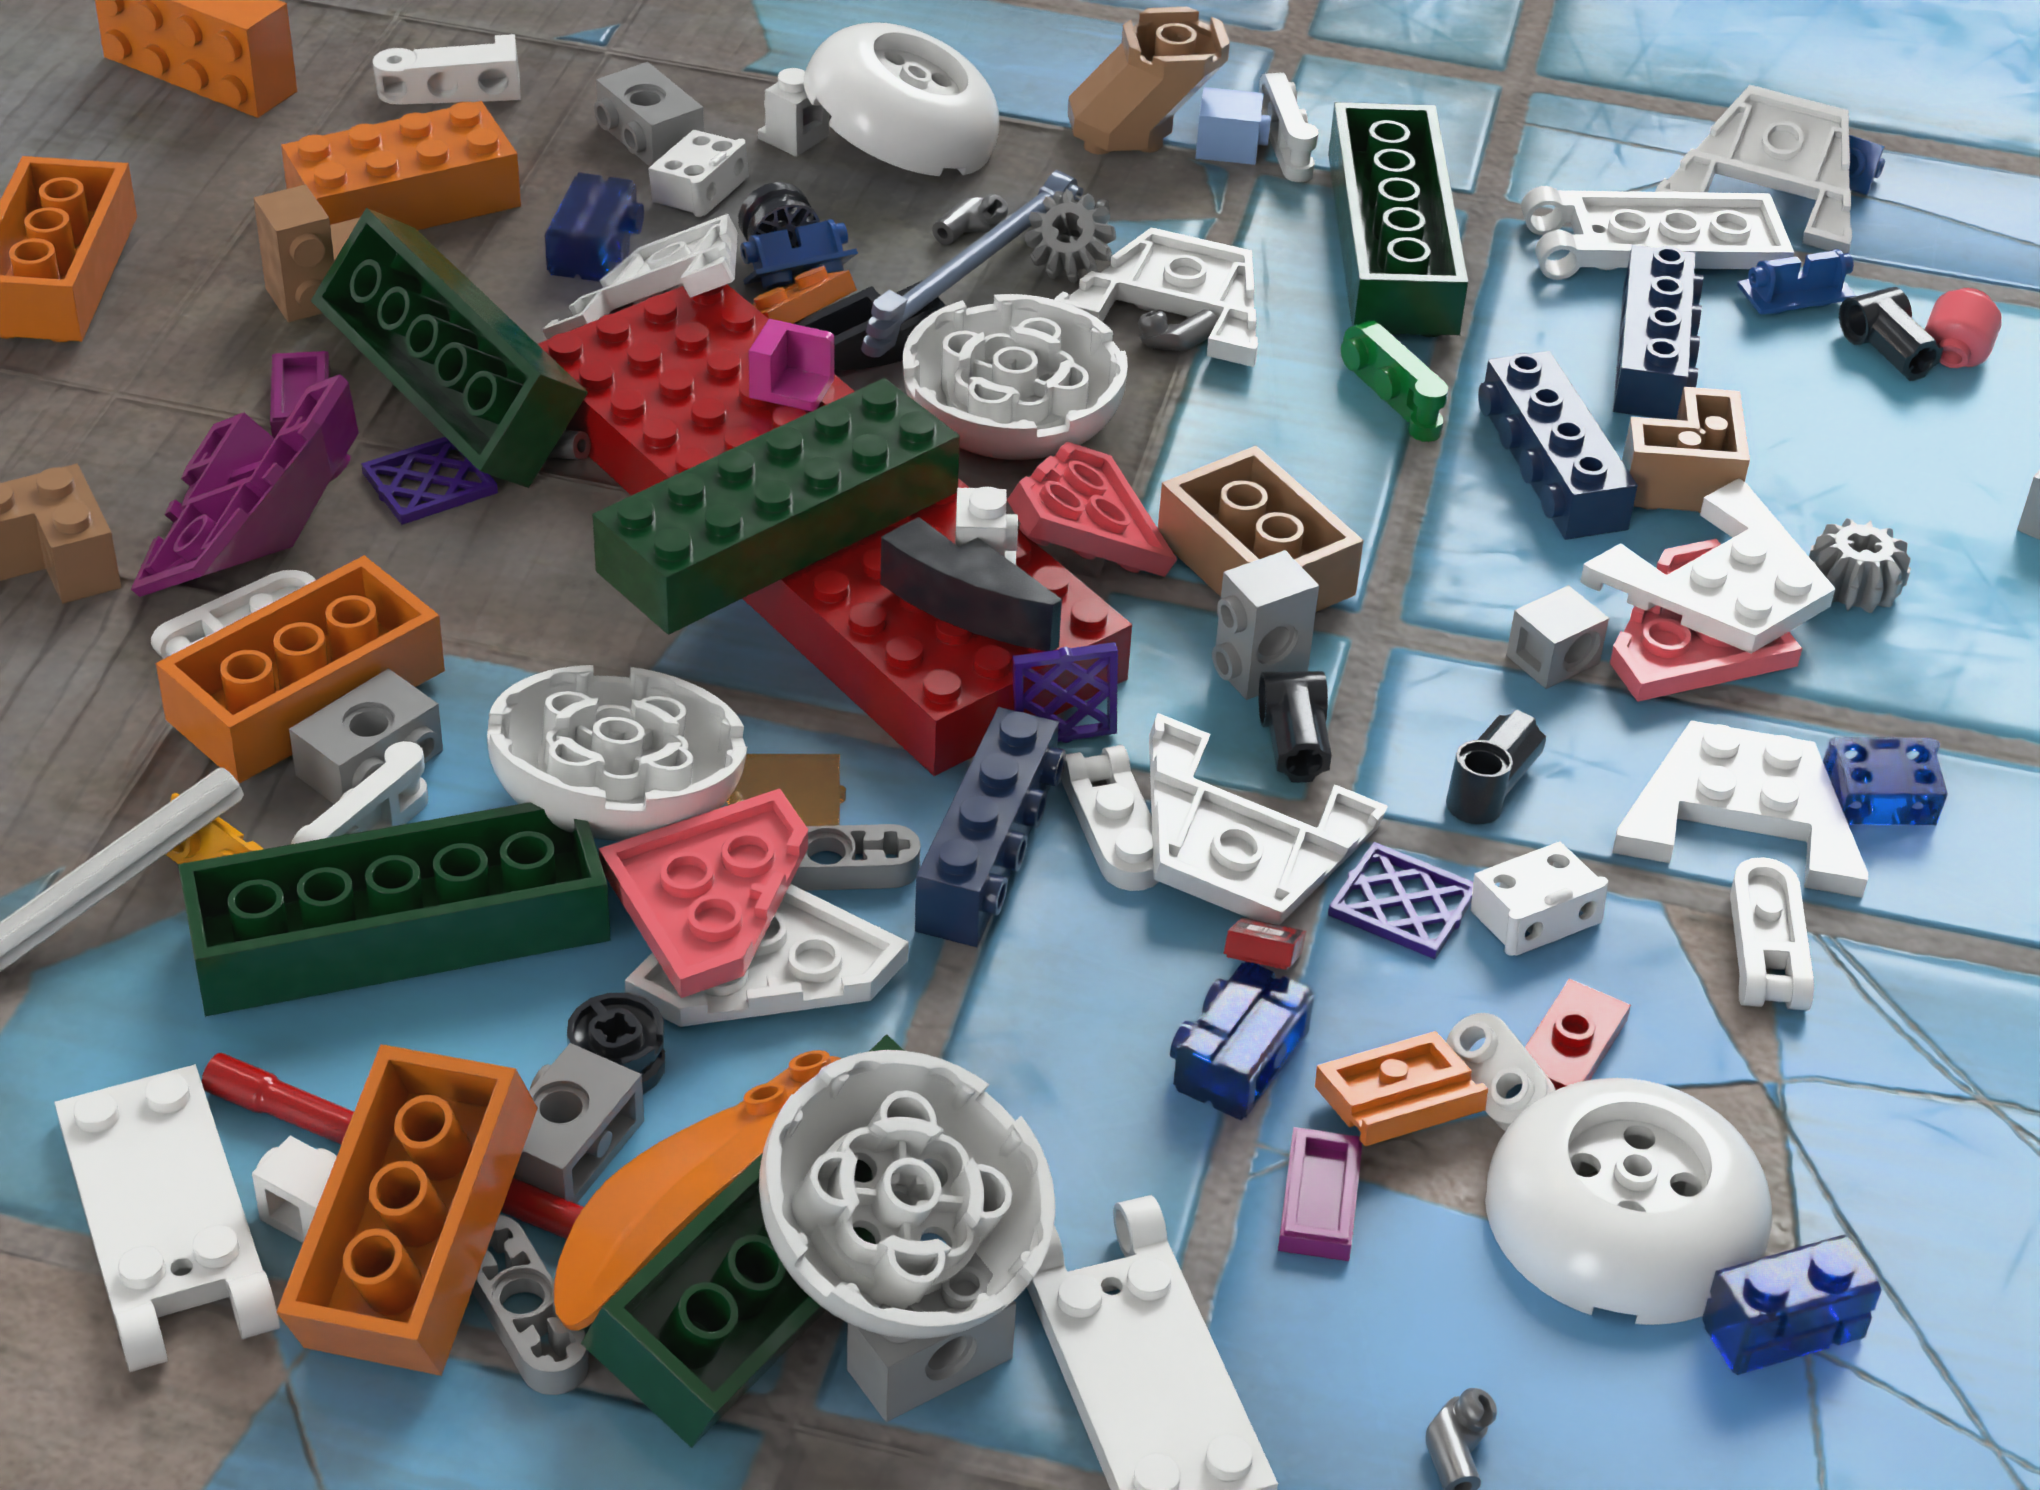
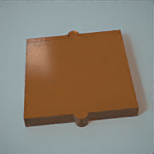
(806, 780)

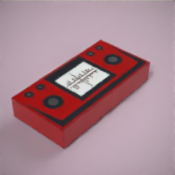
(1264, 943)

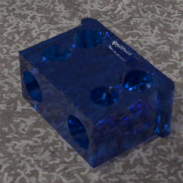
(1887, 779)

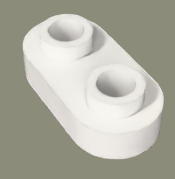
(1499, 1066)

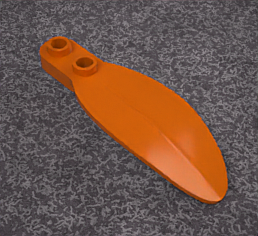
(663, 1192)

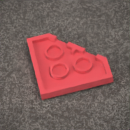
(1089, 507)
(1665, 658)
(709, 886)

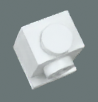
(790, 117)
(984, 516)
(290, 1185)

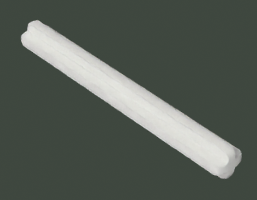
(116, 864)

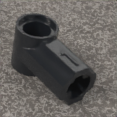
(1887, 324)
(1296, 713)
(1492, 766)

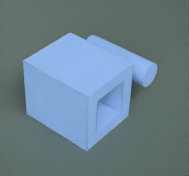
(1231, 126)

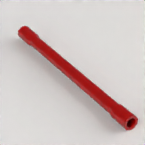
(266, 1094)

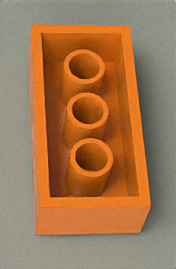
(210, 47)
(410, 168)
(60, 244)
(291, 659)
(408, 1209)

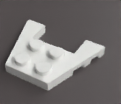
(1781, 146)
(693, 258)
(1182, 278)
(1734, 593)
(1752, 786)
(1236, 848)

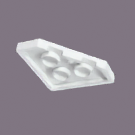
(805, 961)

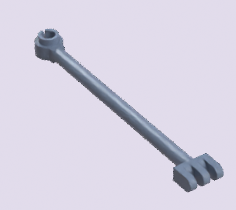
(892, 309)

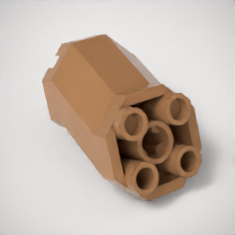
(1147, 80)

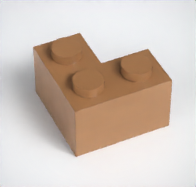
(296, 247)
(1689, 456)
(57, 527)

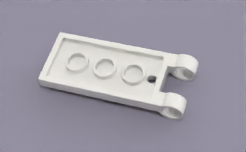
(1717, 227)
(162, 1209)
(1146, 1366)

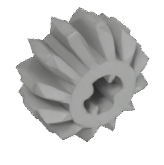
(1063, 218)
(1862, 564)

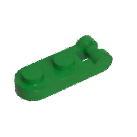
(1396, 377)

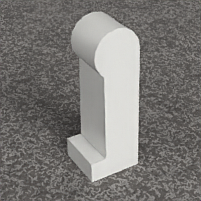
(449, 73)

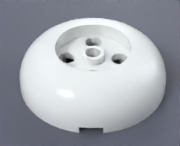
(904, 98)
(1016, 374)
(615, 749)
(939, 1165)
(1656, 1222)

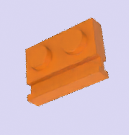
(807, 295)
(1400, 1088)

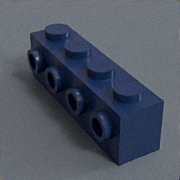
(1657, 332)
(1557, 445)
(988, 827)

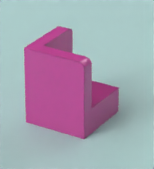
(791, 365)

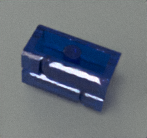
(593, 227)
(1241, 1038)
(1791, 1304)

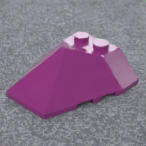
(252, 490)

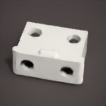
(699, 172)
(1538, 898)

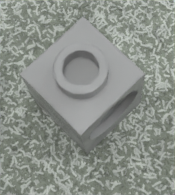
(1557, 636)

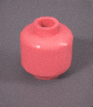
(1965, 326)

